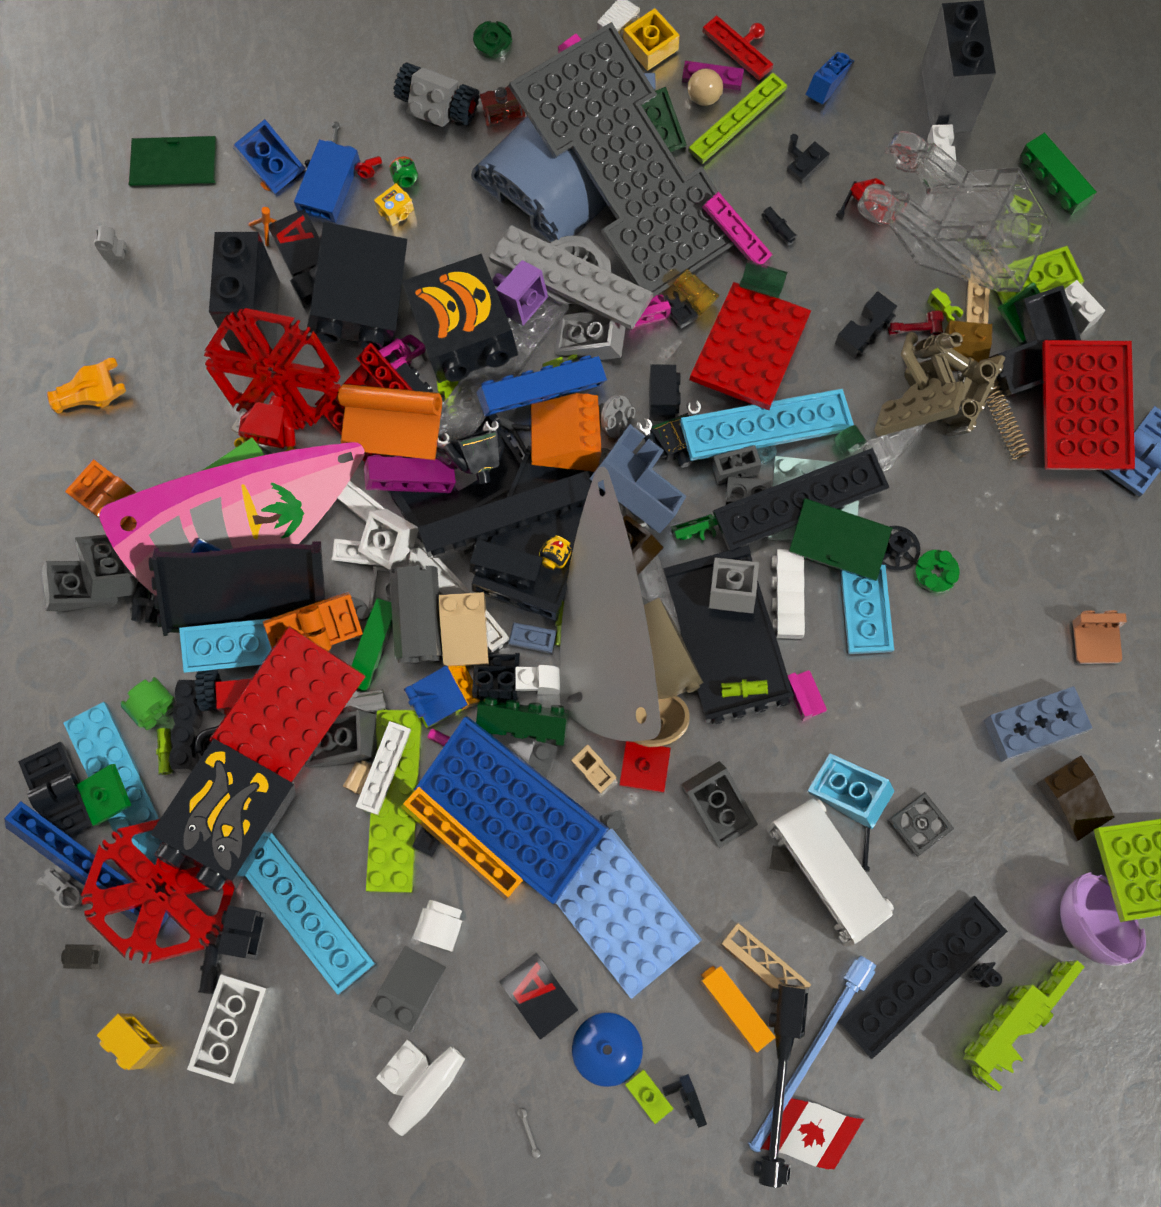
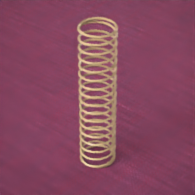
(1003, 422)

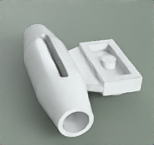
(419, 1083)

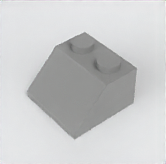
(734, 585)

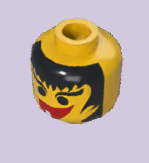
(555, 552)

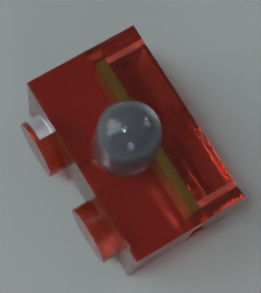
(500, 105)

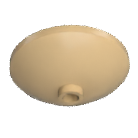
(674, 721)

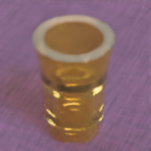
(696, 291)

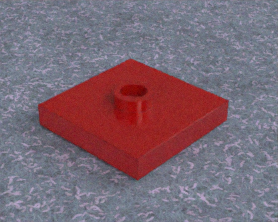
(645, 767)

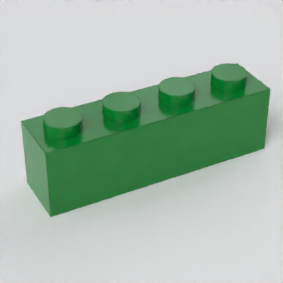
(1058, 173)

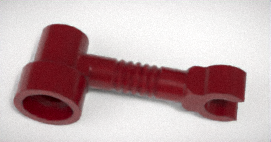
(933, 323)

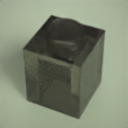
(780, 861)
(81, 956)

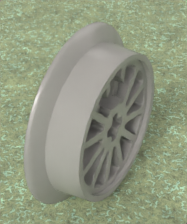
(584, 247)

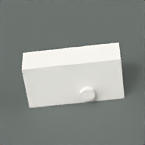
(227, 1028)

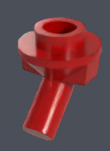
(365, 168)

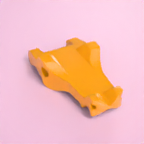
(89, 387)

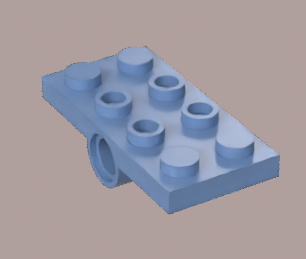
(1147, 455)

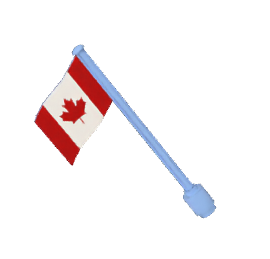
(807, 1128)

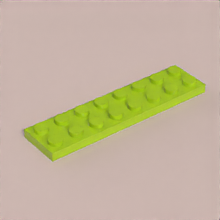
(394, 830)

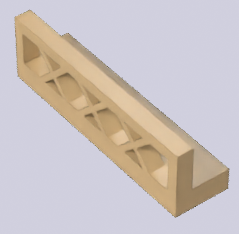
(756, 967)

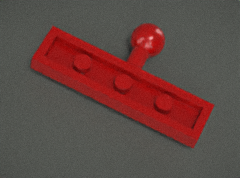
(739, 47)

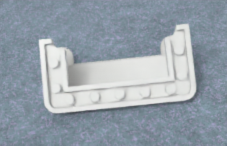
(832, 870)

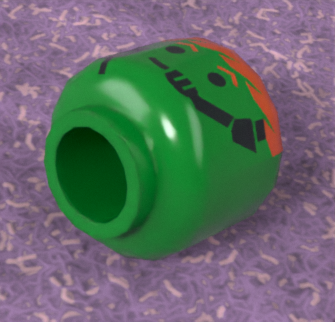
(403, 171)

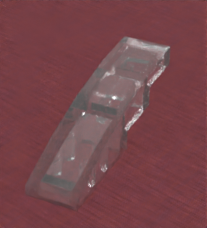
(657, 587)

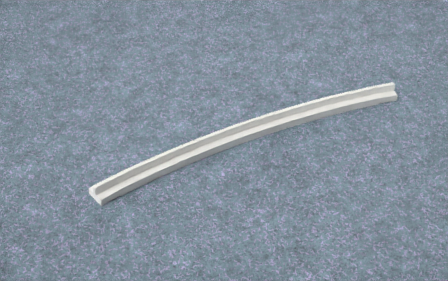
(362, 504)

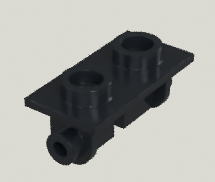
(985, 975)

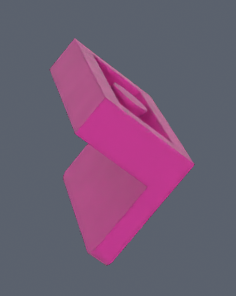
(655, 311)
(806, 695)

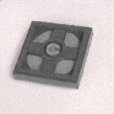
(921, 824)

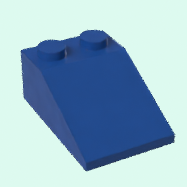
(268, 156)

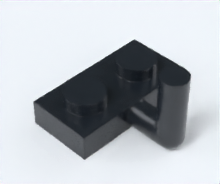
(806, 161)
(688, 1095)

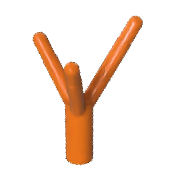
(265, 219)

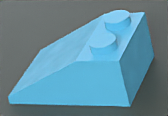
(852, 790)

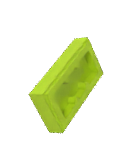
(649, 1096)

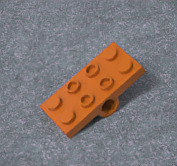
(99, 487)
(322, 622)

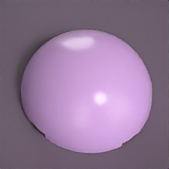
(1094, 925)

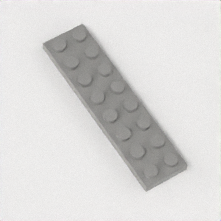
(574, 277)

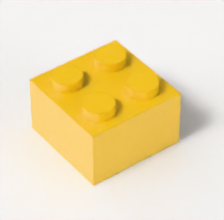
(651, 39)
(129, 1042)

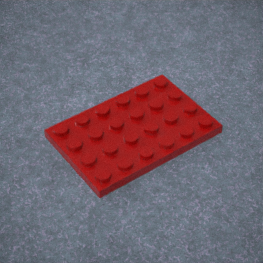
(750, 346)
(1088, 405)
(289, 704)

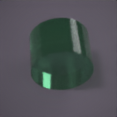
(850, 440)

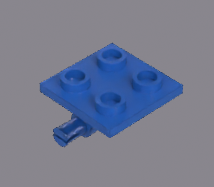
(436, 696)

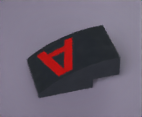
(296, 241)
(538, 996)

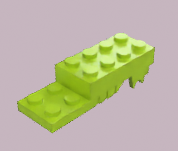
(1021, 1015)

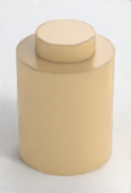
(357, 777)

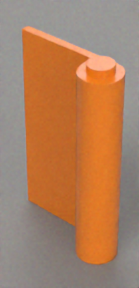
(391, 420)

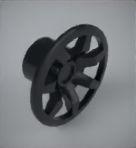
(898, 546)

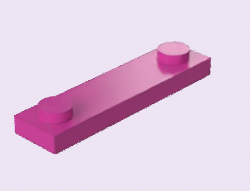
(736, 229)

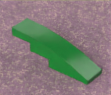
(373, 641)

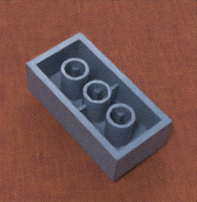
(1032, 737)

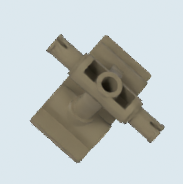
(975, 376)

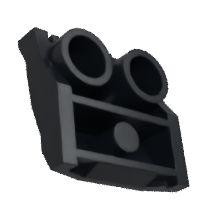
(496, 678)

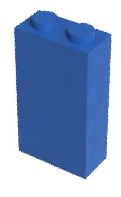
(327, 180)

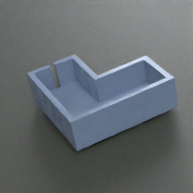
(636, 483)

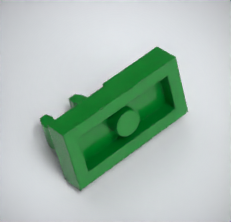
(699, 525)

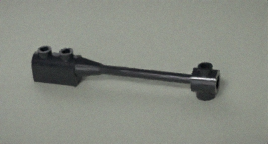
(788, 1024)

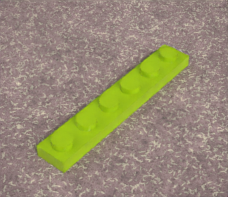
(737, 118)

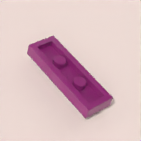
(730, 76)

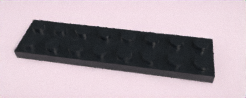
(781, 505)
(922, 977)

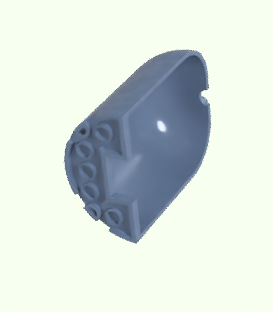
(549, 190)

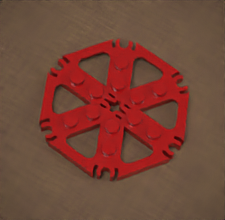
(262, 357)
(153, 905)

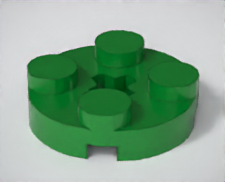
(930, 581)

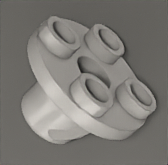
(616, 415)

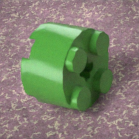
(148, 703)

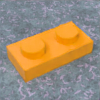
(465, 684)

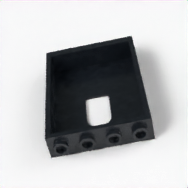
(429, 507)

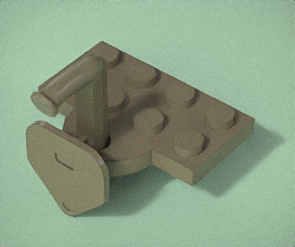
(924, 400)

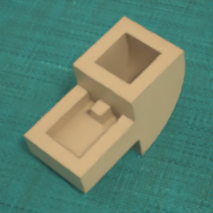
(593, 768)

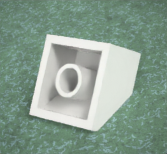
(387, 538)

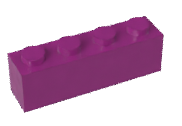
(408, 474)

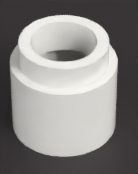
(438, 925)

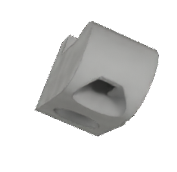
(108, 244)

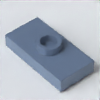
(532, 637)

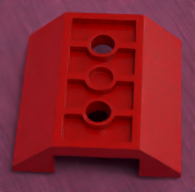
(373, 372)

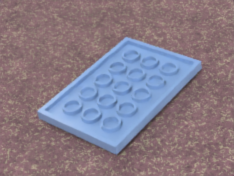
(626, 916)

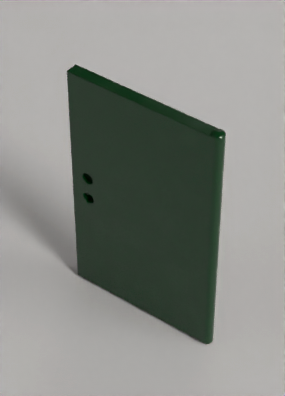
(168, 163)
(844, 538)

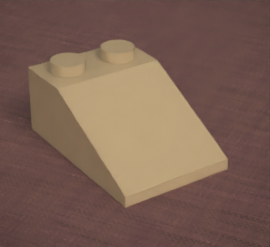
(463, 629)

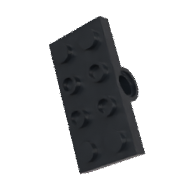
(54, 789)

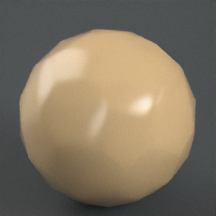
(705, 87)

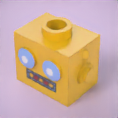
(394, 205)

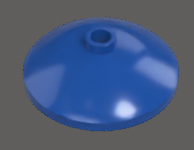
(588, 1049)

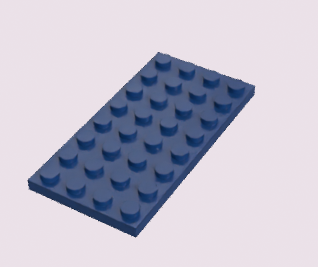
(512, 809)

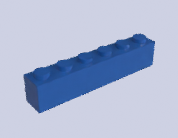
(541, 385)

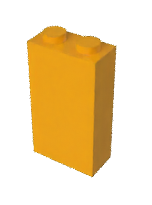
(736, 1008)

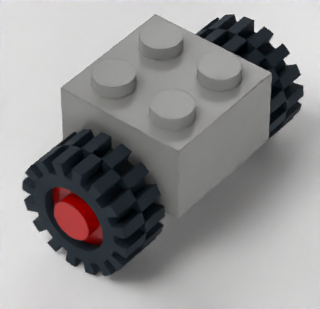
(435, 96)

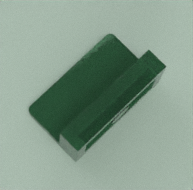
(763, 279)

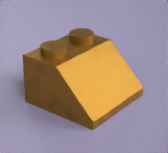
(976, 339)

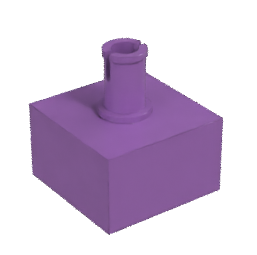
(521, 291)

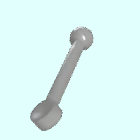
(522, 1113)

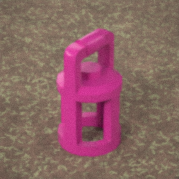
(402, 350)

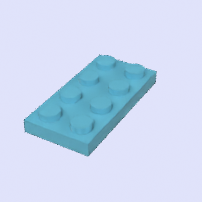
(867, 613)
(224, 645)

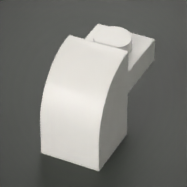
(543, 679)

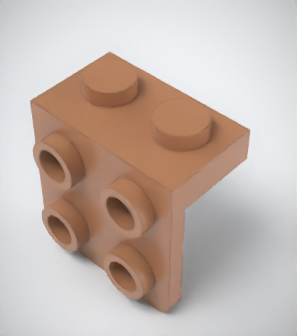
(1098, 637)

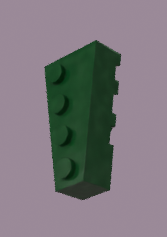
(523, 720)

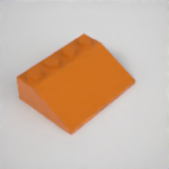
(566, 432)

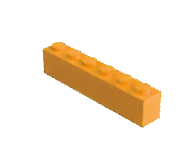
(462, 843)

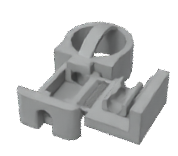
(57, 879)

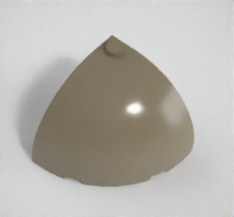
(672, 662)

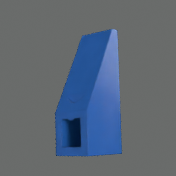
(829, 77)

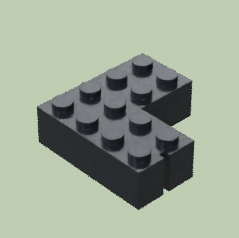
(1042, 318)

